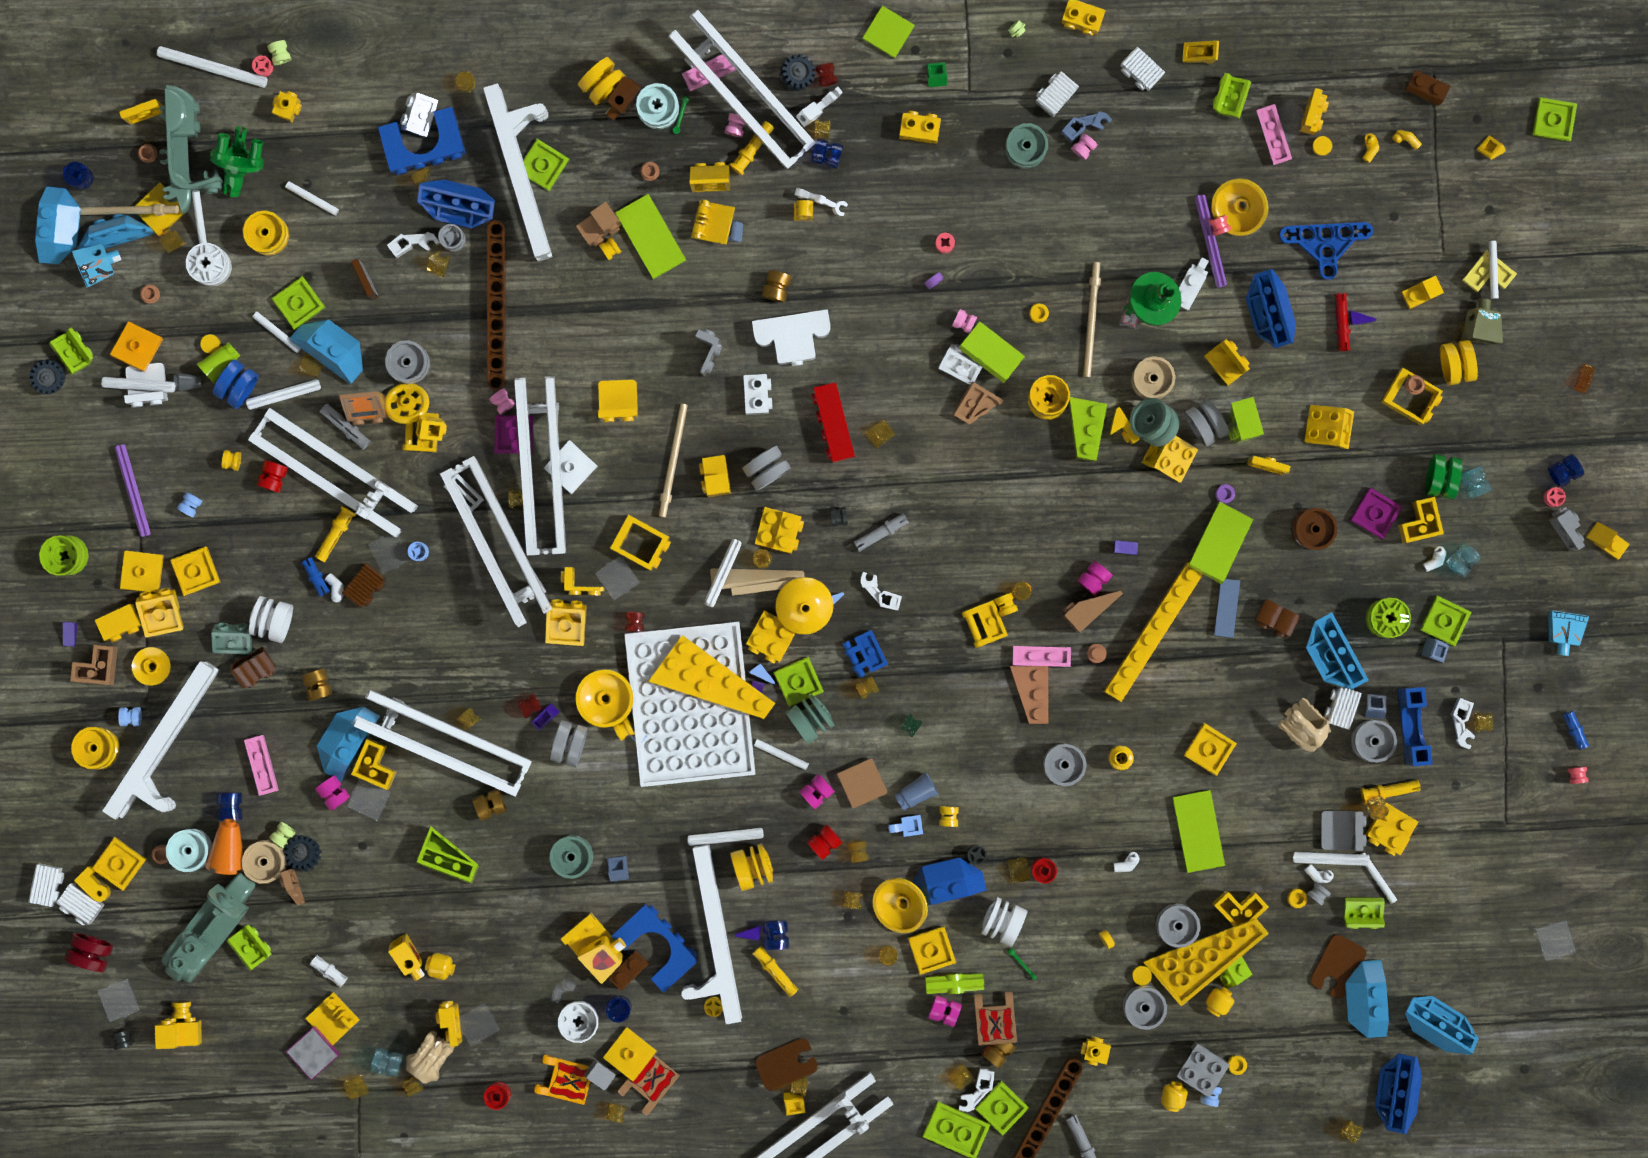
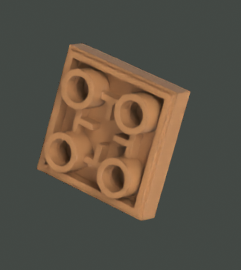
(862, 783)

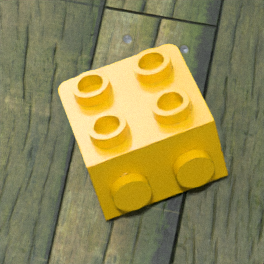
(618, 400)
(567, 578)

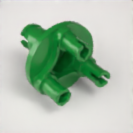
(236, 160)
(1146, 300)

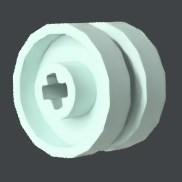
(654, 95)
(179, 856)

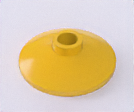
(142, 662)

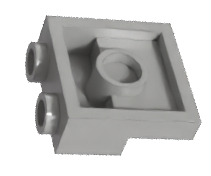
(1565, 524)

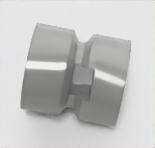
(452, 238)

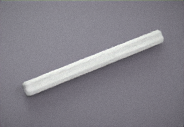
(211, 66)

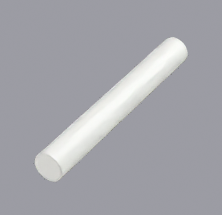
(312, 198)
(199, 216)
(1493, 269)
(277, 332)
(781, 754)
(1380, 881)

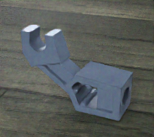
(1093, 120)

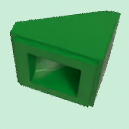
(936, 74)

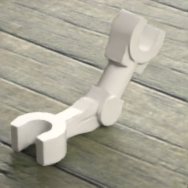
(805, 195)

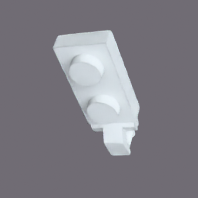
(1192, 283)

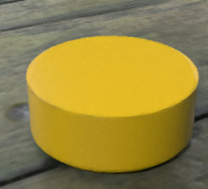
(1322, 146)
(1038, 313)
(210, 343)
(1297, 898)
(1106, 939)
(1141, 975)
(1237, 1064)

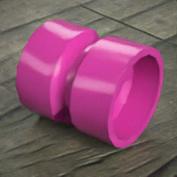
(1094, 578)
(817, 783)
(332, 792)
(938, 1007)

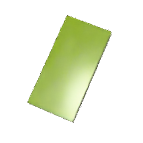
(650, 236)
(1220, 543)
(1198, 831)

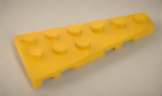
(700, 675)
(1193, 967)

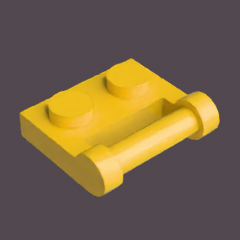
(422, 444)
(990, 620)

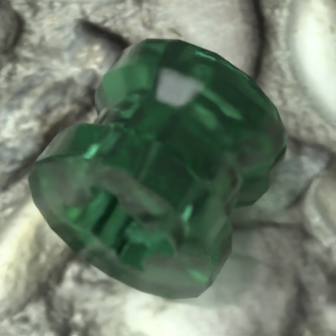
(911, 725)

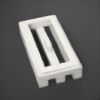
(475, 504)

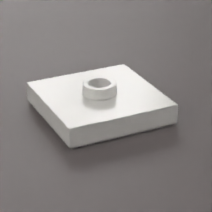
(574, 467)

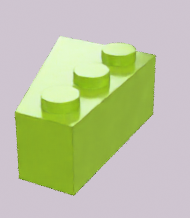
(1244, 421)
(1087, 425)
(446, 858)

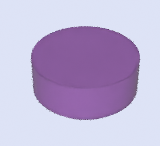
(933, 281)
(1225, 493)

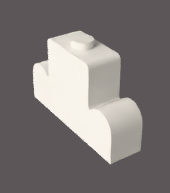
(792, 335)

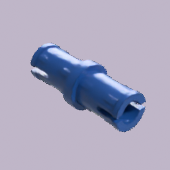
(315, 577)
(1575, 730)

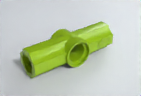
(954, 983)

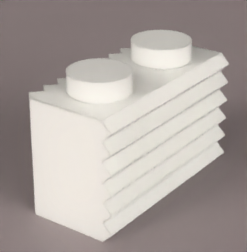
(1142, 69)
(1056, 94)
(1342, 707)
(45, 885)
(80, 904)

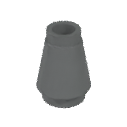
(186, 382)

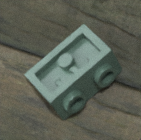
(231, 639)

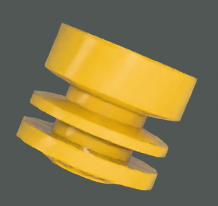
(1051, 387)
(752, 867)

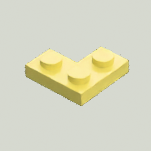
(1481, 273)

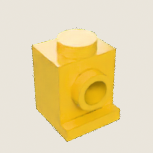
(435, 433)

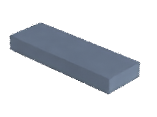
(1227, 608)

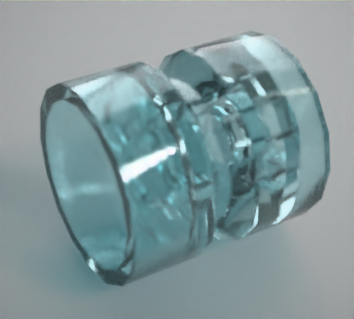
(1475, 482)
(1463, 560)
(387, 1062)

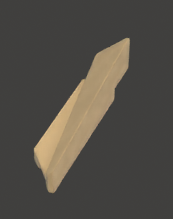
(754, 581)

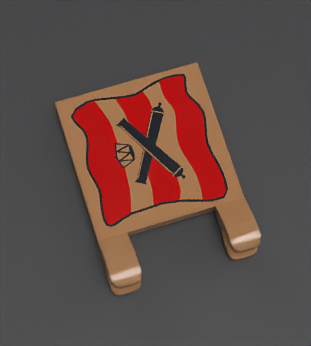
(995, 1023)
(652, 1082)

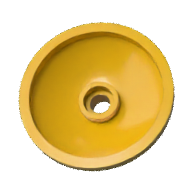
(1228, 202)
(803, 592)
(590, 701)
(896, 913)

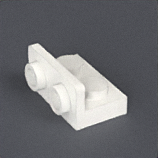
(418, 114)
(960, 365)

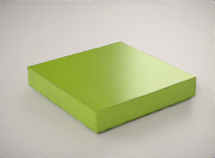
(888, 32)
(1554, 119)
(544, 164)
(298, 303)
(1445, 621)
(798, 681)
(1001, 1108)

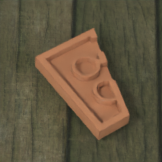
(1033, 691)

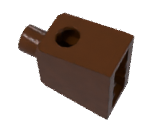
(629, 91)

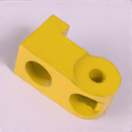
(803, 210)
(92, 886)

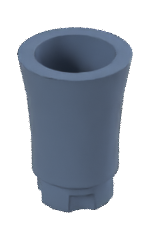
(917, 792)

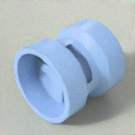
(189, 504)
(414, 551)
(131, 716)
(1213, 1099)

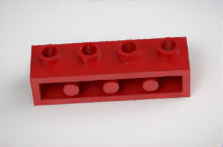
(834, 422)

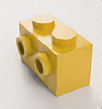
(1083, 17)
(919, 127)
(118, 623)

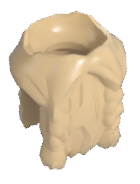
(1305, 726)
(428, 1058)

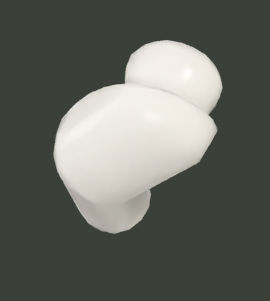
(1437, 559)
(337, 587)
(1129, 863)
(1319, 876)

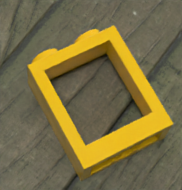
(1394, 388)
(625, 529)

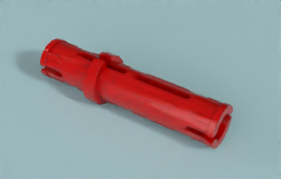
(1342, 322)

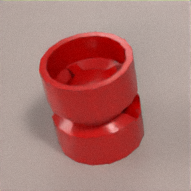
(272, 476)
(824, 842)
(1043, 870)
(497, 1095)

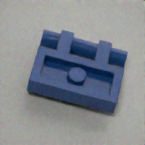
(870, 650)

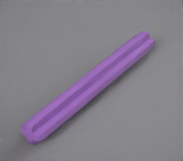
(1210, 241)
(132, 490)

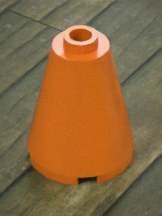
(226, 849)

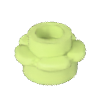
(1017, 29)

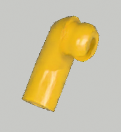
(1407, 136)
(1372, 147)

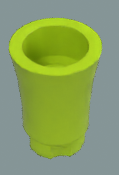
(218, 361)

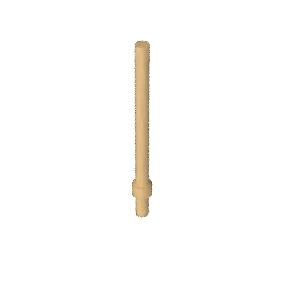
(157, 209)
(1094, 282)
(665, 497)

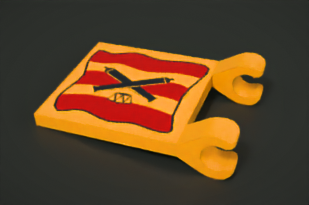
(566, 1081)

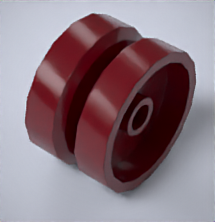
(88, 952)

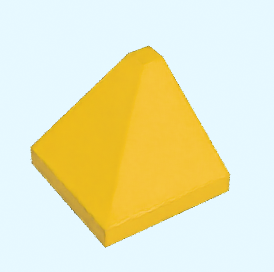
(1491, 148)
(794, 1104)

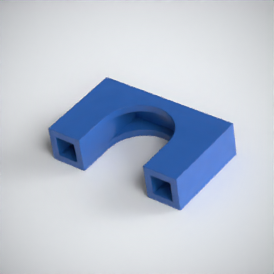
(448, 146)
(1414, 746)
(681, 957)

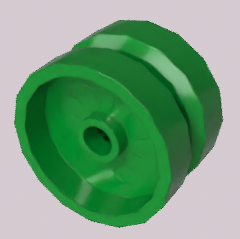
(1443, 476)

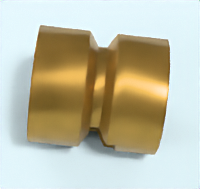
(776, 286)
(317, 677)
(483, 807)
(997, 1053)

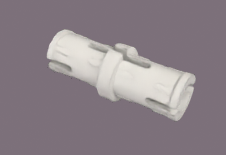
(328, 971)

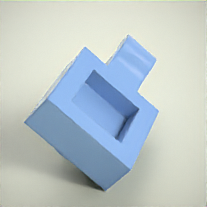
(909, 825)

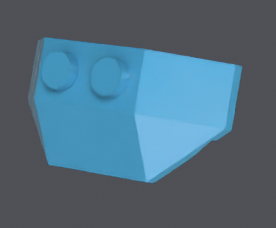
(56, 225)
(114, 232)
(331, 347)
(1334, 654)
(343, 741)
(1368, 999)
(1441, 1025)

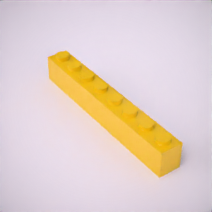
(1153, 633)

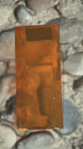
(1584, 380)

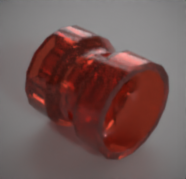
(826, 72)
(635, 621)
(530, 705)

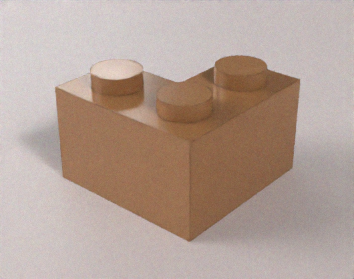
(599, 225)
(100, 670)

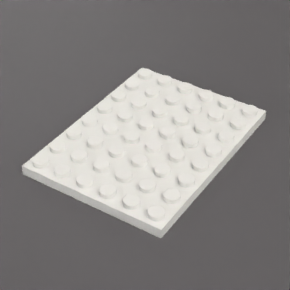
(684, 733)

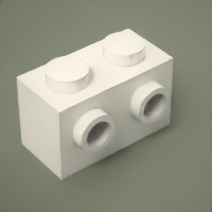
(756, 394)

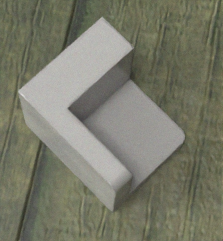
(599, 1074)

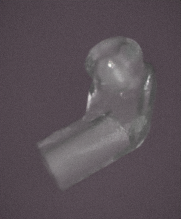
(562, 987)

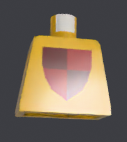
(402, 950)
(602, 957)

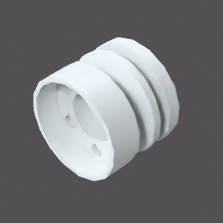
(213, 274)
(266, 618)
(1003, 921)
(584, 1031)

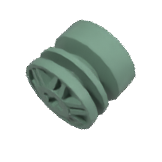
(810, 718)

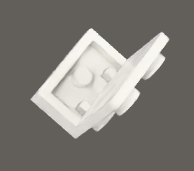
(137, 398)

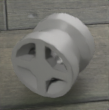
(1319, 893)

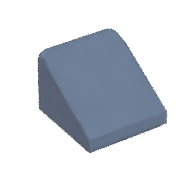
(736, 232)
(1435, 649)
(1375, 706)
(617, 868)

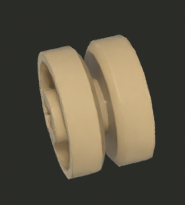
(1164, 379)
(253, 864)

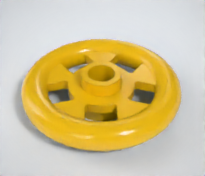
(391, 397)

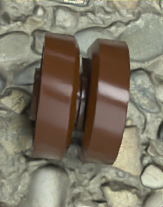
(1302, 528)

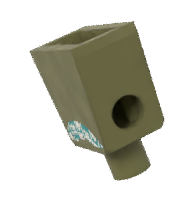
(1483, 325)

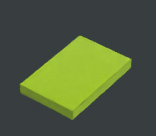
(991, 352)
(956, 1130)

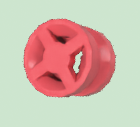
(260, 63)
(1219, 225)
(943, 245)
(1558, 497)
(1577, 775)

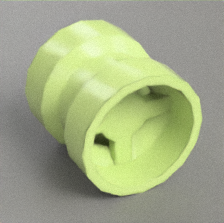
(279, 52)
(282, 834)

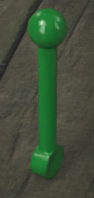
(676, 130)
(1011, 952)

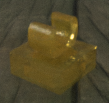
(171, 240)
(437, 264)
(961, 1076)

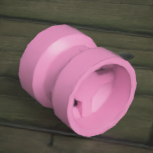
(735, 126)
(1084, 146)
(960, 319)
(501, 400)

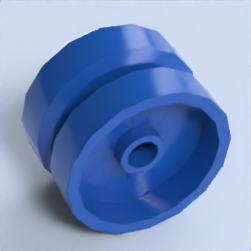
(235, 384)

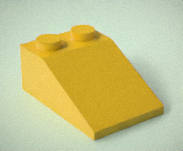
(710, 178)

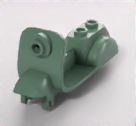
(181, 123)
(208, 929)

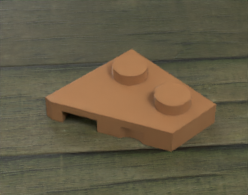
(975, 403)
(290, 881)

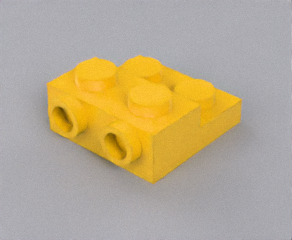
(1312, 117)
(779, 530)
(159, 612)
(566, 623)
(770, 638)
(1392, 831)
(448, 1018)

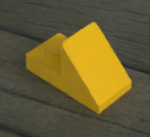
(1201, 52)
(1422, 292)
(1120, 421)
(1607, 540)

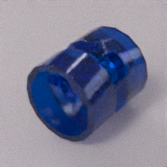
(820, 152)
(78, 175)
(1559, 472)
(226, 812)
(776, 928)
(618, 1008)

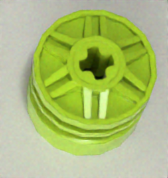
(55, 561)
(1377, 620)

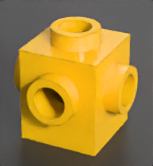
(286, 112)
(1100, 1056)

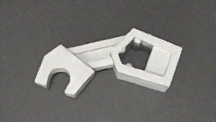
(814, 110)
(421, 239)
(871, 587)
(1461, 732)
(973, 1099)

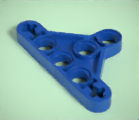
(1336, 242)

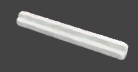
(136, 384)
(283, 394)
(722, 573)
(727, 836)
(1331, 858)

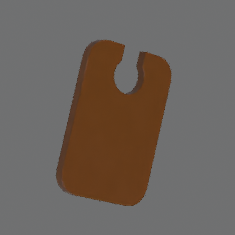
(1338, 961)
(782, 1067)

